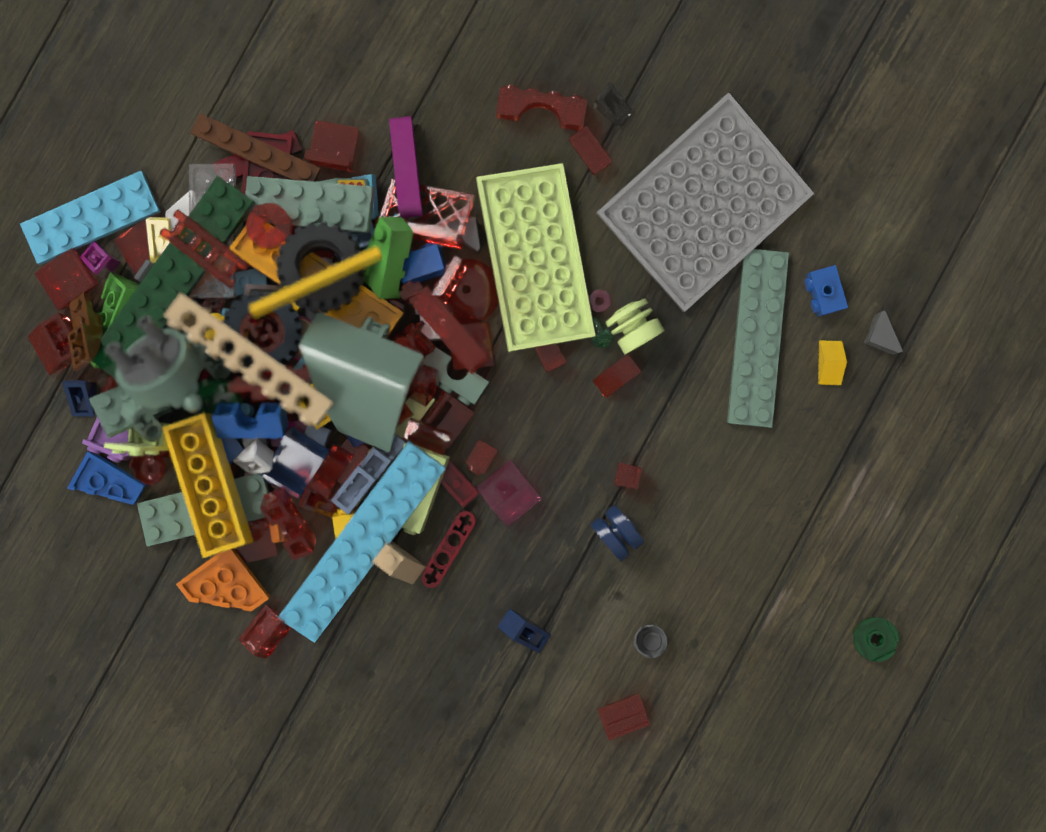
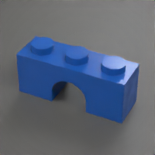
(233, 423)

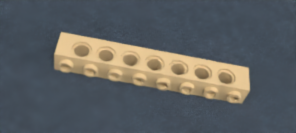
(178, 317)

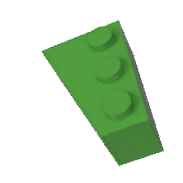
(394, 241)

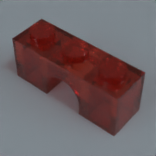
(281, 510)

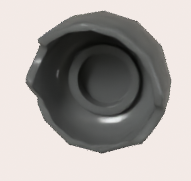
(650, 641)

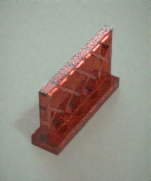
(434, 233)

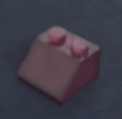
(508, 493)

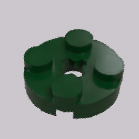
(887, 643)

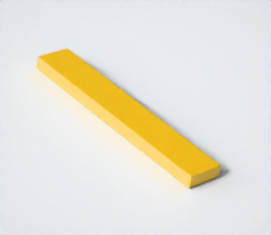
(315, 282)

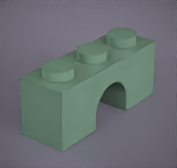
(468, 388)

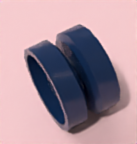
(617, 532)

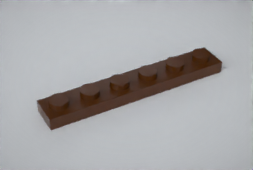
(253, 150)

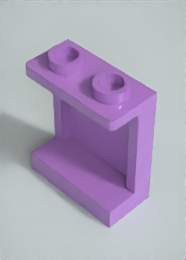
(98, 438)

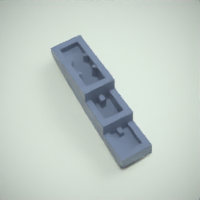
(366, 475)

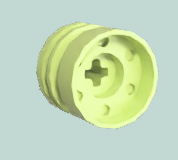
(634, 325)

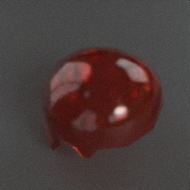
(148, 468)

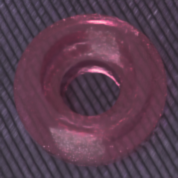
(606, 300)

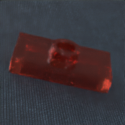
(427, 436)

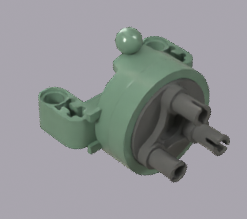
(161, 372)

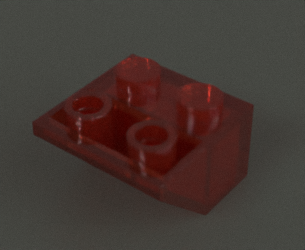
(52, 342)

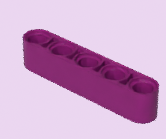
(405, 167)

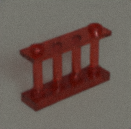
(449, 330)

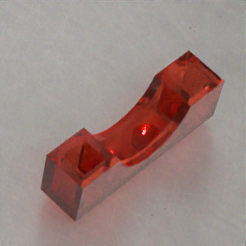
(514, 103)

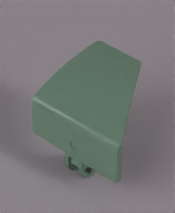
(360, 375)

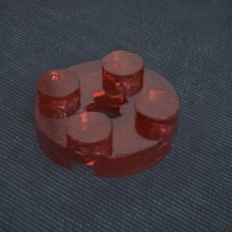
(262, 214)

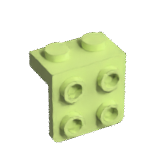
(138, 445)

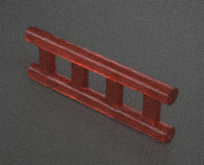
(200, 235)

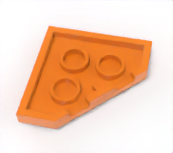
(224, 583)

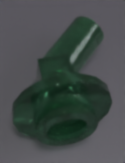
(602, 338)

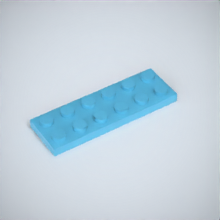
(90, 217)

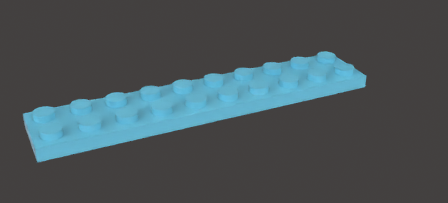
(361, 541)

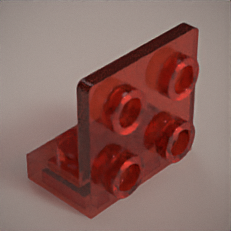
(332, 146)

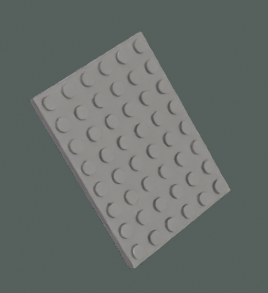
(705, 202)

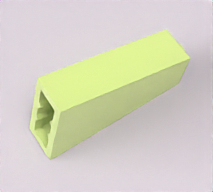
(419, 517)

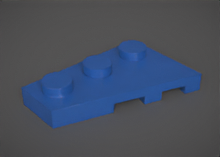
(105, 479)

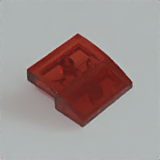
(134, 246)
(65, 278)

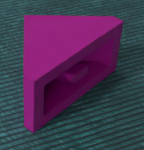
(99, 260)

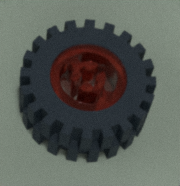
(287, 320)

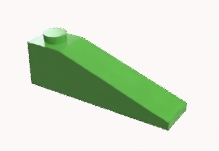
(116, 294)

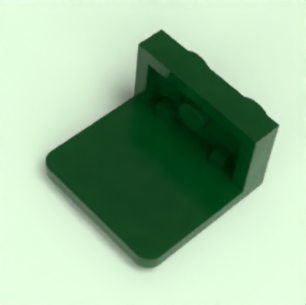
(216, 392)

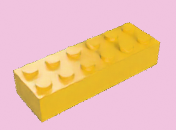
(207, 485)

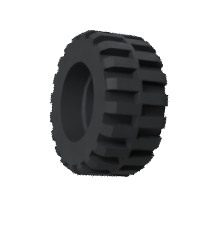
(311, 240)

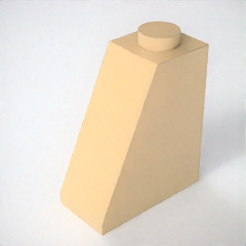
(399, 563)

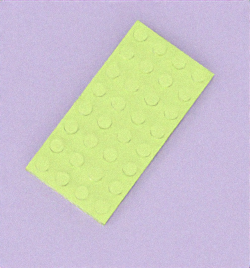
(535, 257)

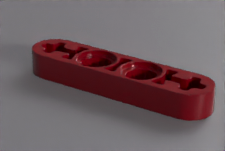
(445, 547)

